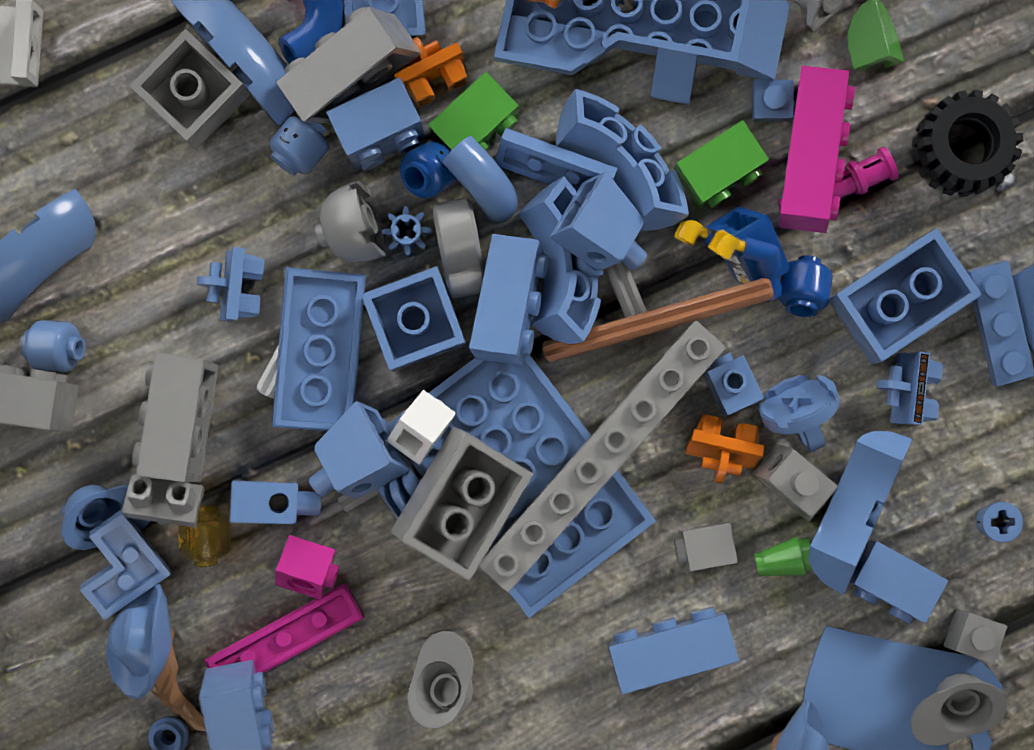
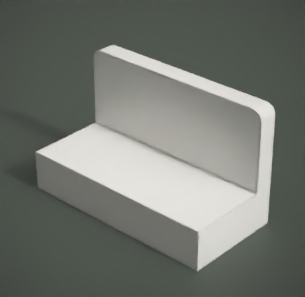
(20, 43)

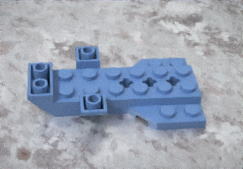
(679, 32)

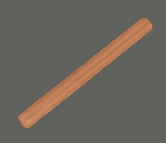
(664, 318)

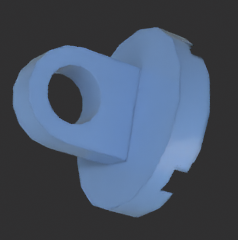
(800, 408)

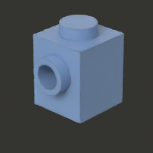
(732, 384)

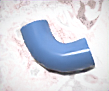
(483, 180)

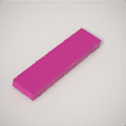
(293, 631)

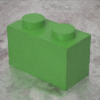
(478, 112)
(721, 165)

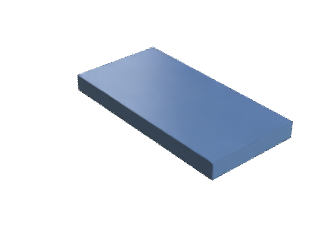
(317, 348)

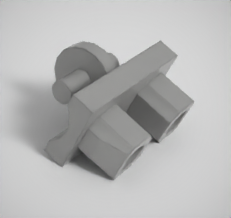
(163, 501)

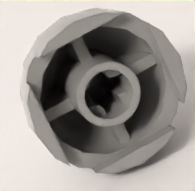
(351, 225)

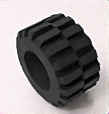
(993, 126)

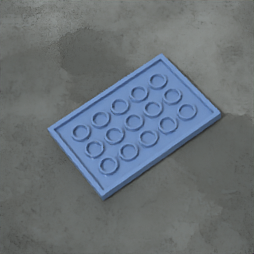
(531, 424)

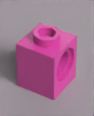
(306, 567)

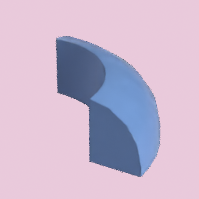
(240, 43)
(598, 132)
(42, 247)
(570, 284)
(856, 506)

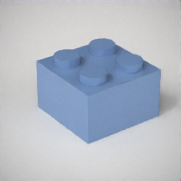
(377, 125)
(414, 319)
(235, 708)

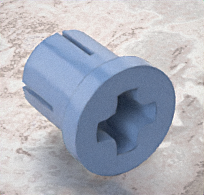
(1001, 533)

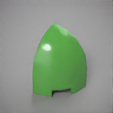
(873, 37)

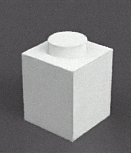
(421, 427)

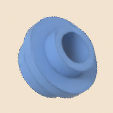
(157, 738)

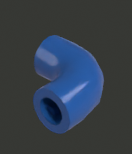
(319, 20)

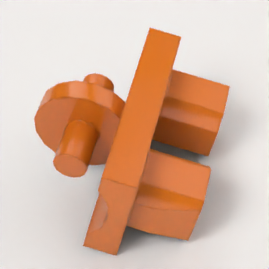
(429, 66)
(723, 452)

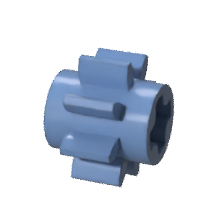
(407, 220)

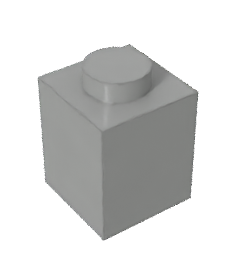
(706, 546)
(975, 636)

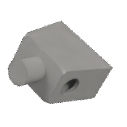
(795, 481)

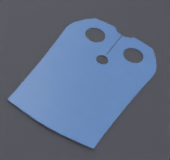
(872, 686)

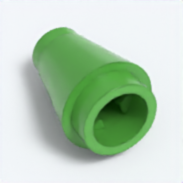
(785, 558)

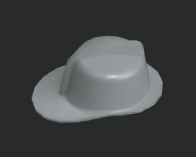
(441, 680)
(958, 709)

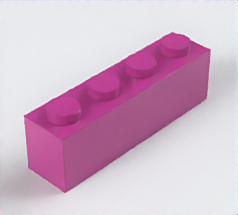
(815, 148)

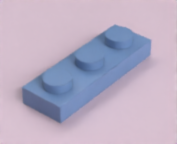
(546, 161)
(1001, 324)

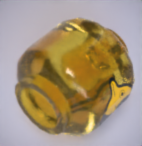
(207, 540)

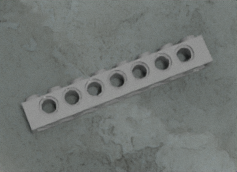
(601, 455)

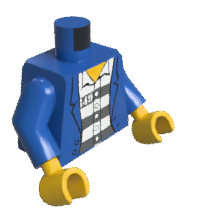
(744, 242)

